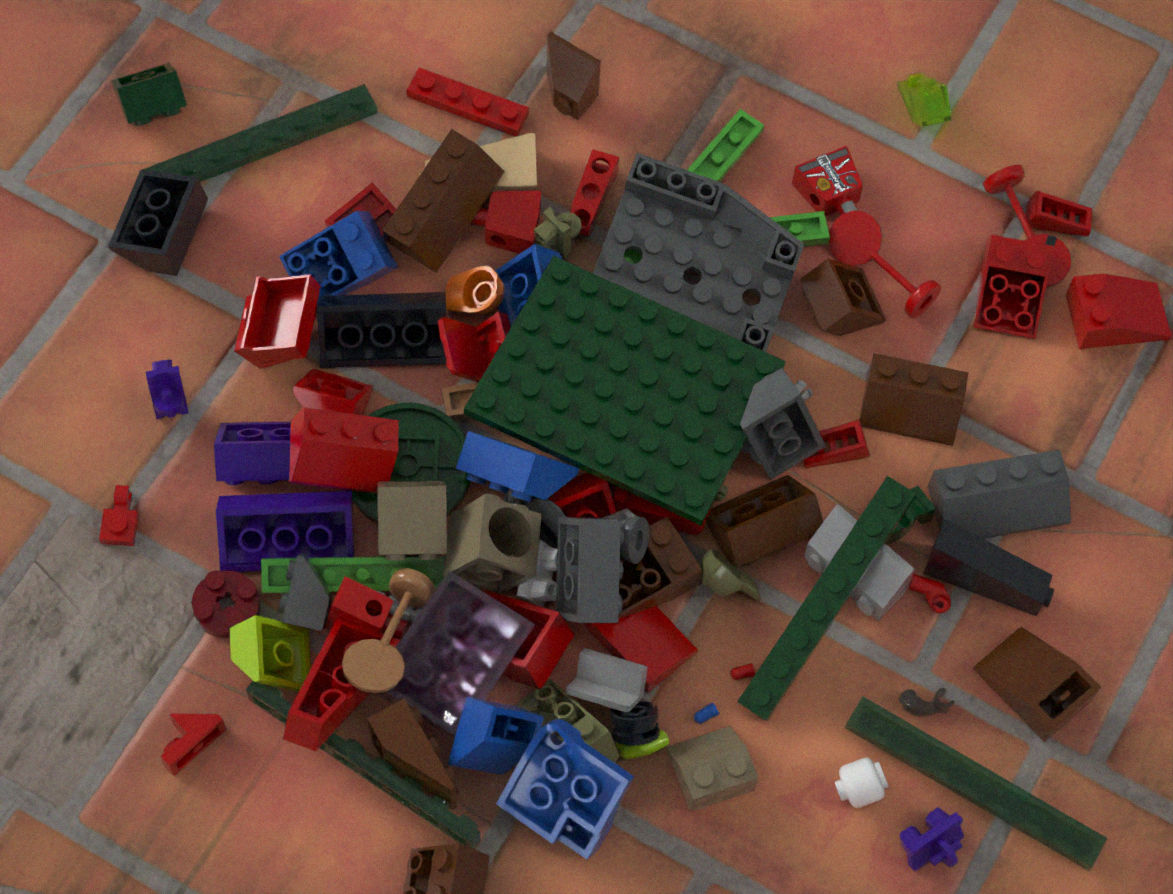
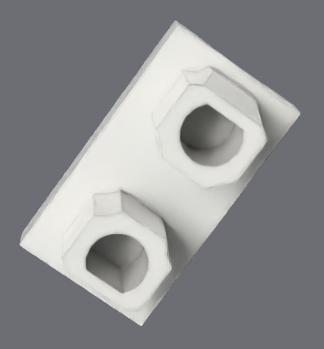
(541, 587)

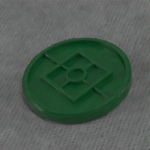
(426, 452)

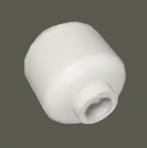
(861, 782)

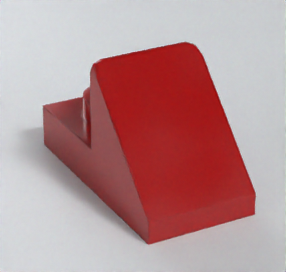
(197, 733)

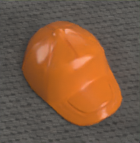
(475, 291)

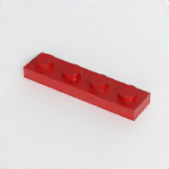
(467, 102)

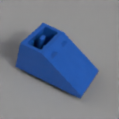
(342, 255)

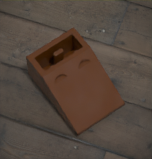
(662, 574)
(1037, 682)
(404, 745)

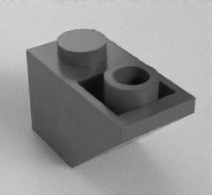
(308, 596)

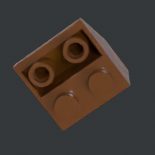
(446, 870)

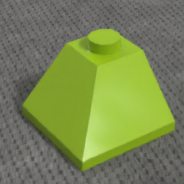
(271, 651)

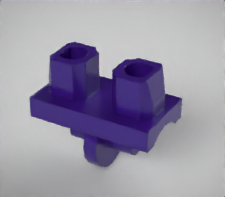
(166, 389)
(936, 844)

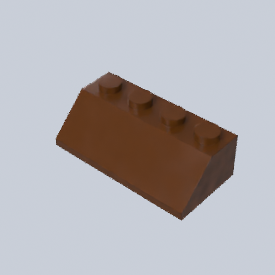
(443, 201)

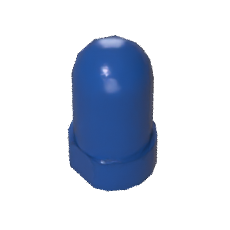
(706, 713)

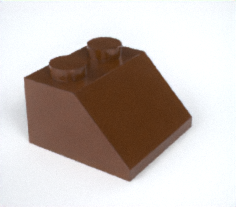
(841, 298)

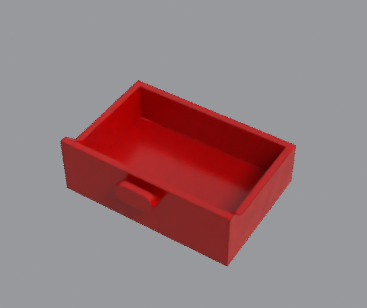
(280, 318)

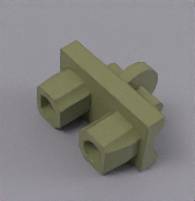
(558, 231)

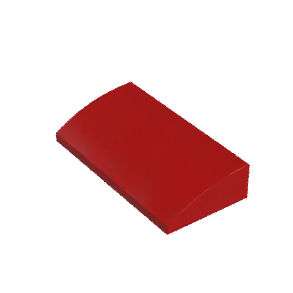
(646, 640)

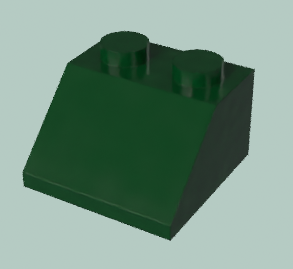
(149, 94)

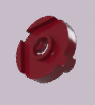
(218, 586)

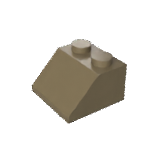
(712, 768)

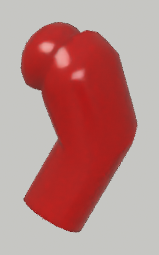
(933, 591)

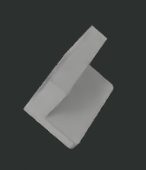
(608, 680)

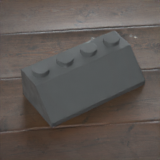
(1003, 495)

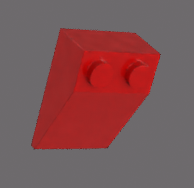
(1116, 311)
(543, 645)

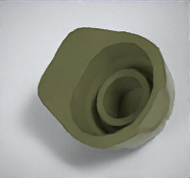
(724, 577)

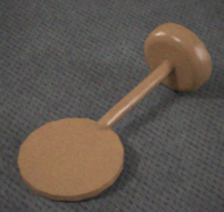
(374, 663)

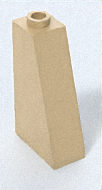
(518, 161)

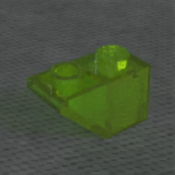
(925, 99)

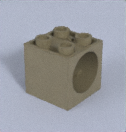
(411, 519)
(493, 544)

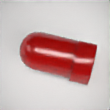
(743, 671)

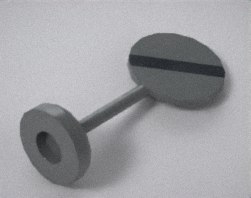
(635, 529)

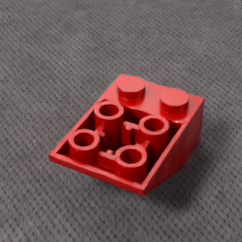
(1005, 297)

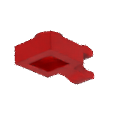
(120, 523)

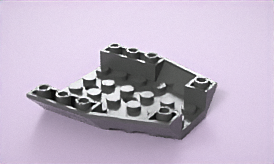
(702, 227)

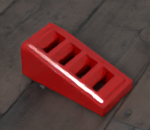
(1039, 215)
(848, 453)

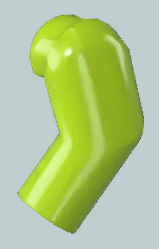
(630, 751)

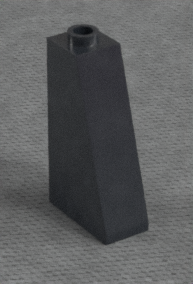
(987, 570)

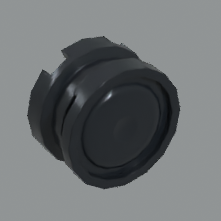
(636, 726)

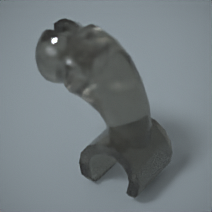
(919, 707)

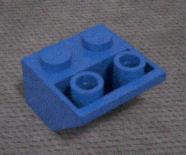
(492, 736)

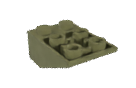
(555, 704)

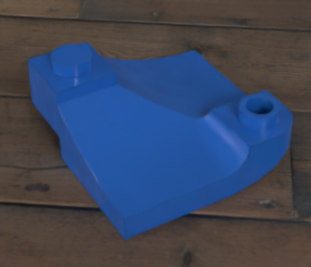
(565, 789)

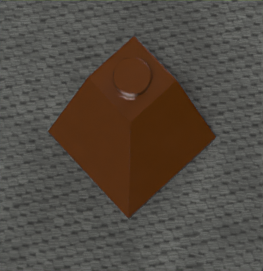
(571, 76)

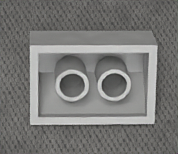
(884, 580)

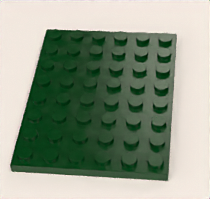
(623, 389)

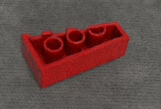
(326, 693)

